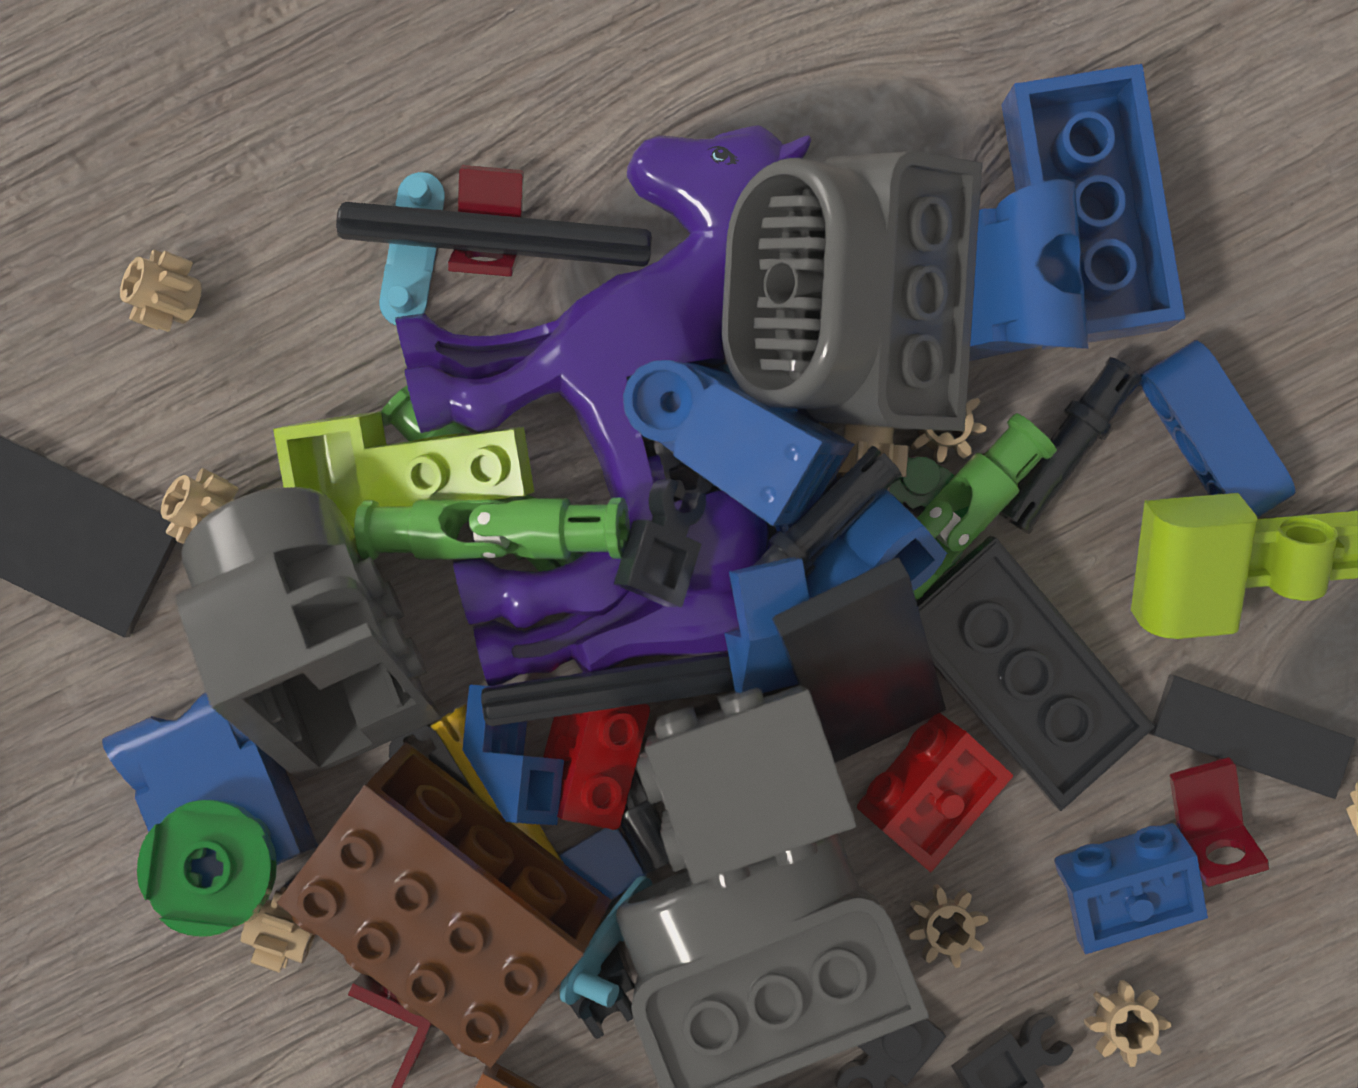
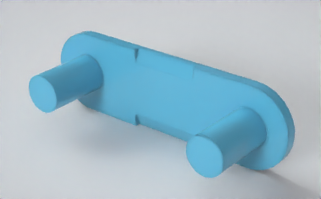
(411, 267)
(583, 977)

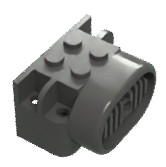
(855, 288)
(299, 632)
(763, 971)

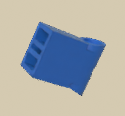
(1029, 273)
(753, 452)
(208, 760)

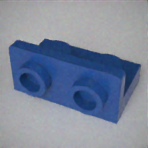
(1132, 887)

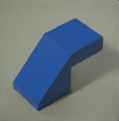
(756, 648)
(520, 785)

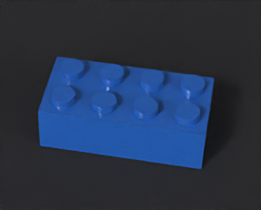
(1102, 138)

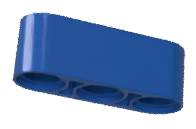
(1216, 429)

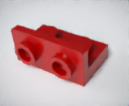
(598, 762)
(934, 790)

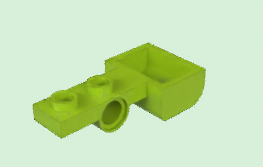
(354, 463)
(1210, 548)

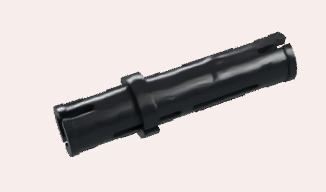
(1084, 425)
(834, 511)

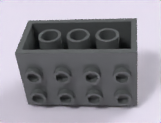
(743, 784)

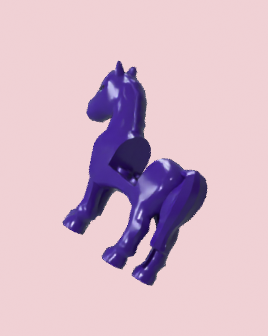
(587, 358)

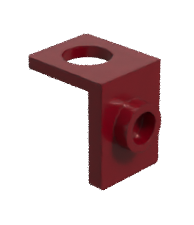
(490, 193)
(1212, 818)
(376, 995)

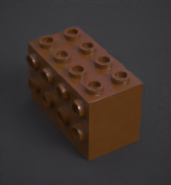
(446, 904)

